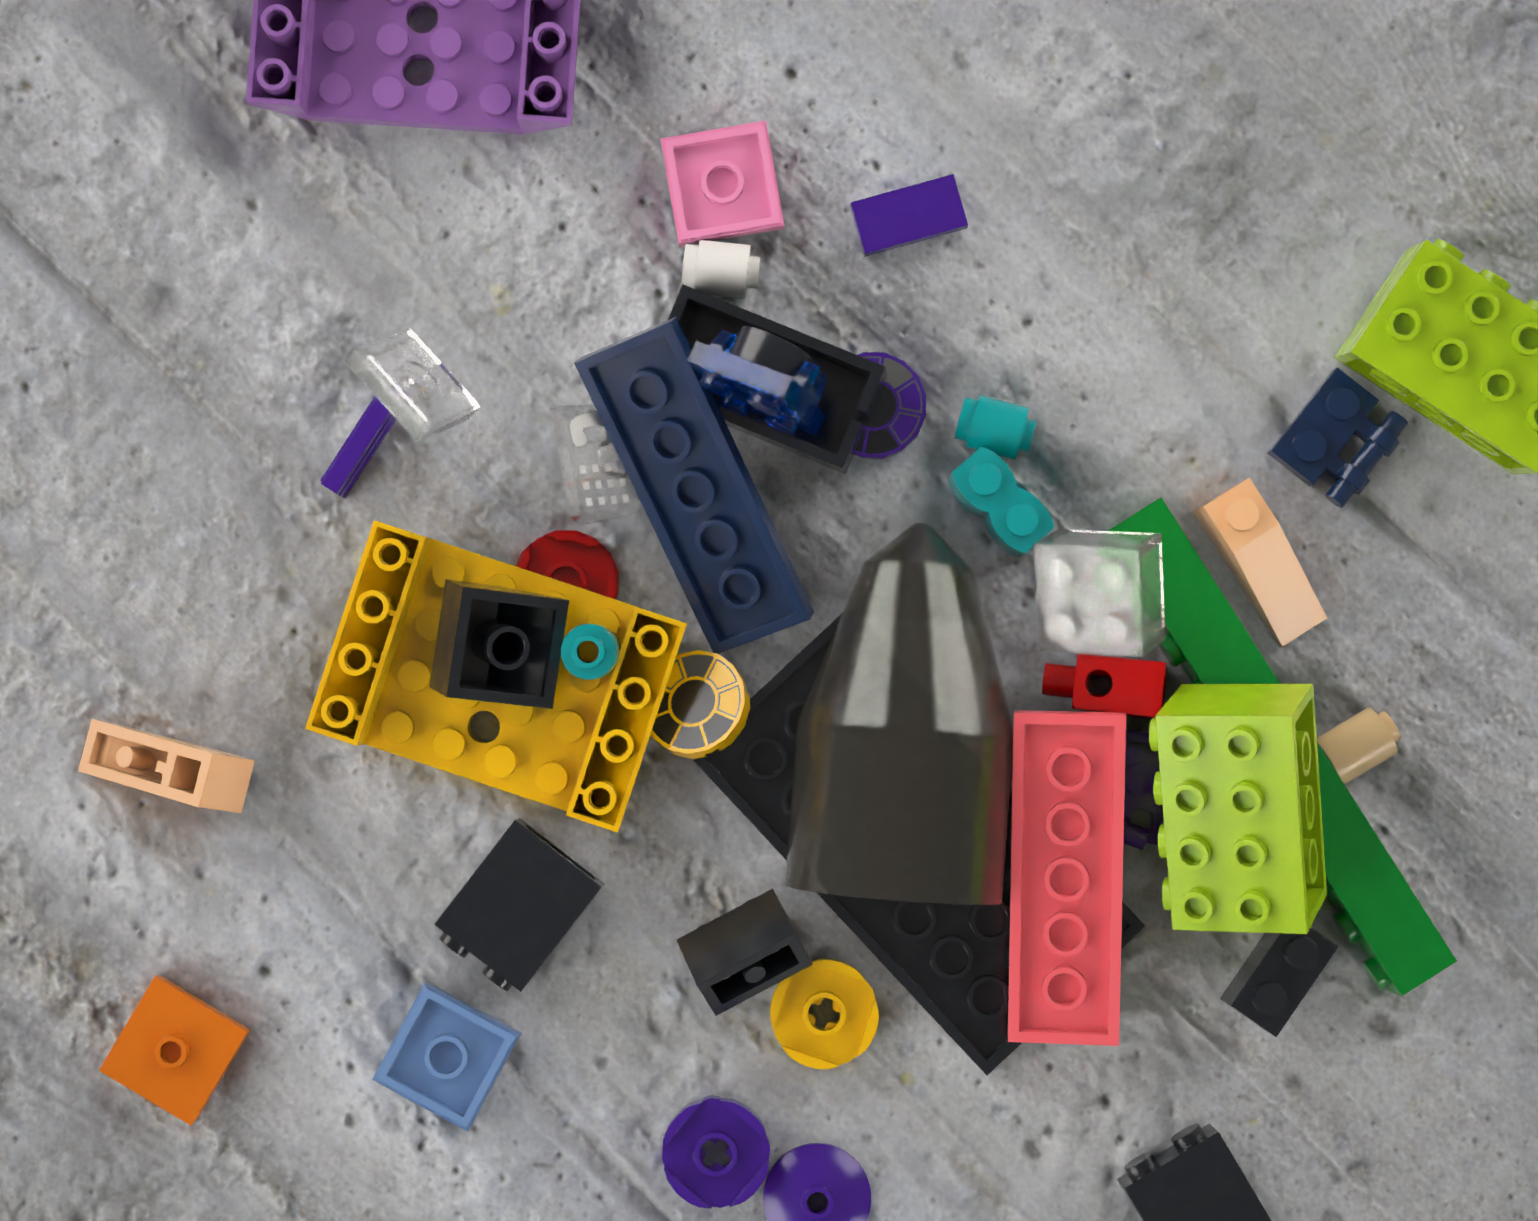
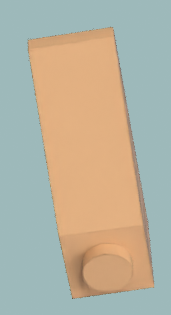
(1261, 561)
(167, 766)

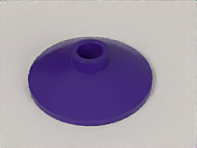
(812, 1170)

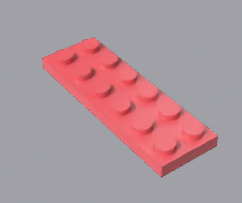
(1066, 877)

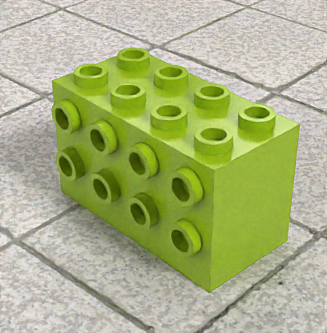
(1454, 352)
(1240, 807)

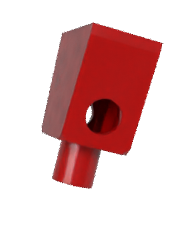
(1135, 690)

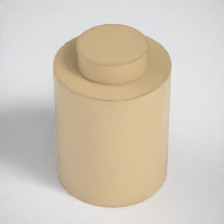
(1360, 743)

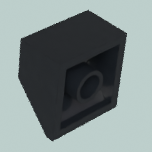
(498, 644)

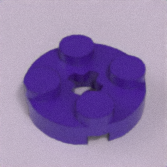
(716, 1184)

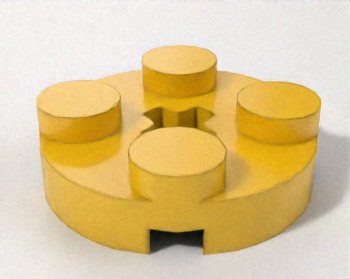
(838, 1040)

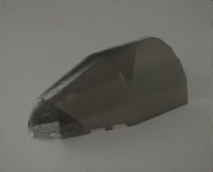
(905, 740)

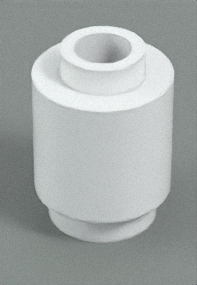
(720, 268)

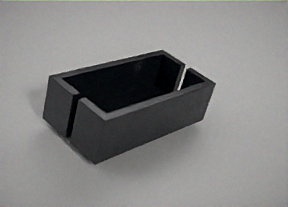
(848, 393)

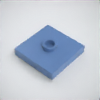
(446, 1056)

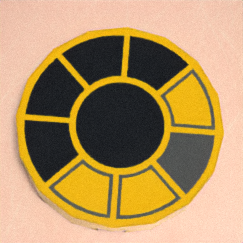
(701, 706)

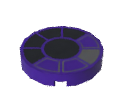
(897, 411)

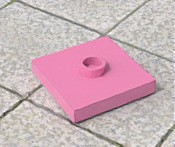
(722, 183)

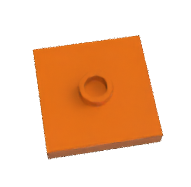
(174, 1050)

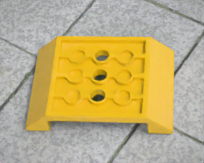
(567, 757)

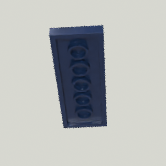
(694, 487)

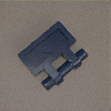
(1325, 426)

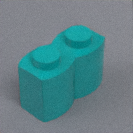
(990, 491)

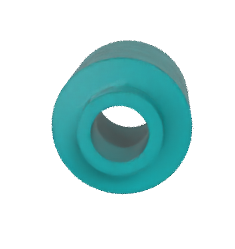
(995, 426)
(608, 651)

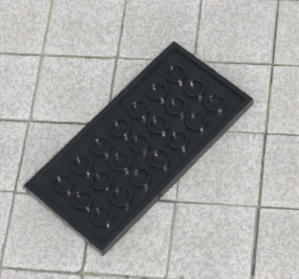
(941, 953)

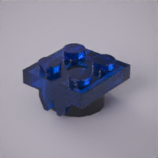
(762, 376)

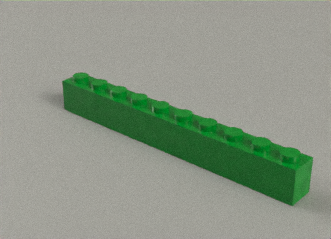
(1361, 877)

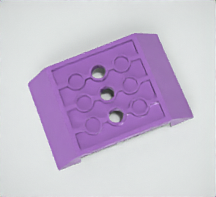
(347, 60)

